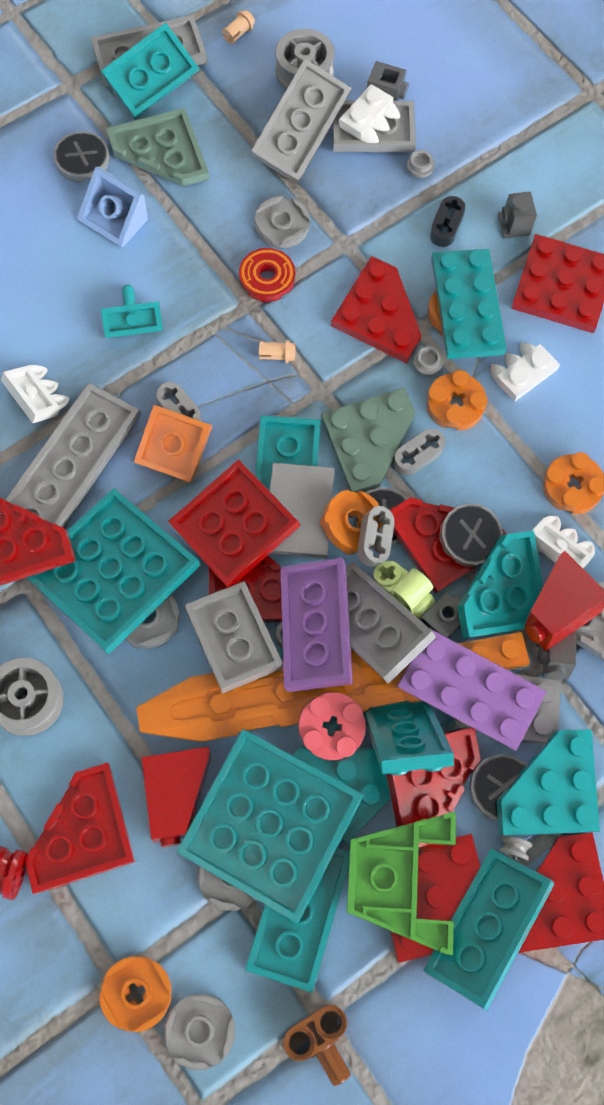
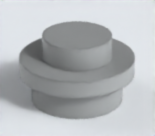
(420, 164)
(428, 361)

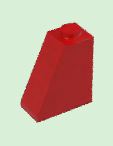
(564, 603)
(173, 792)

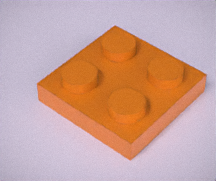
(173, 443)

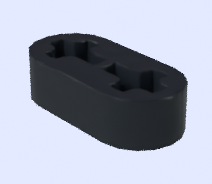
(453, 223)

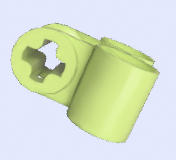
(407, 587)

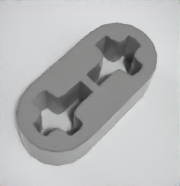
(183, 401)
(422, 457)
(381, 537)

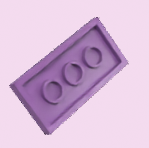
(315, 625)
(473, 690)

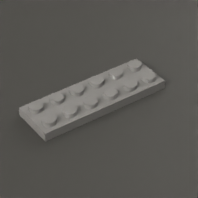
(74, 455)

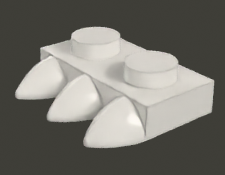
(369, 114)
(524, 371)
(34, 394)
(553, 541)

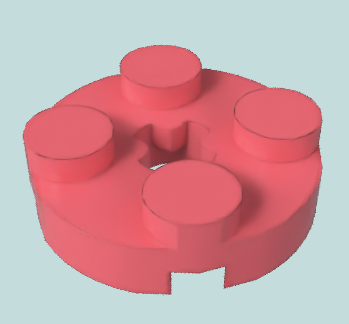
(316, 737)

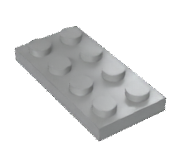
(113, 45)
(300, 121)
(381, 627)

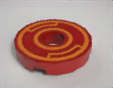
(267, 260)

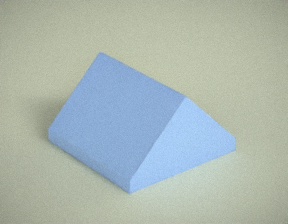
(112, 208)

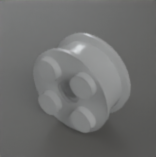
(302, 45)
(43, 697)

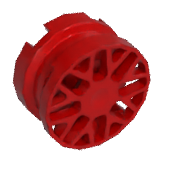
(11, 872)

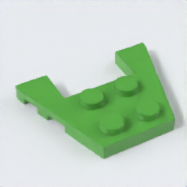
(386, 877)

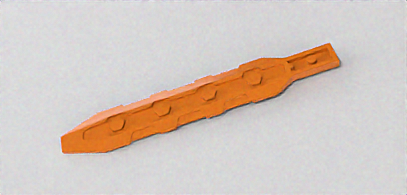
(202, 713)

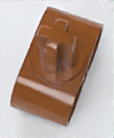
(321, 1044)

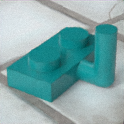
(132, 317)

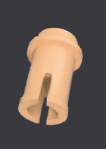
(243, 22)
(277, 351)

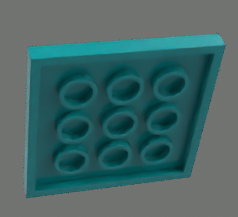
(119, 571)
(270, 825)

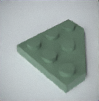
(161, 146)
(368, 436)

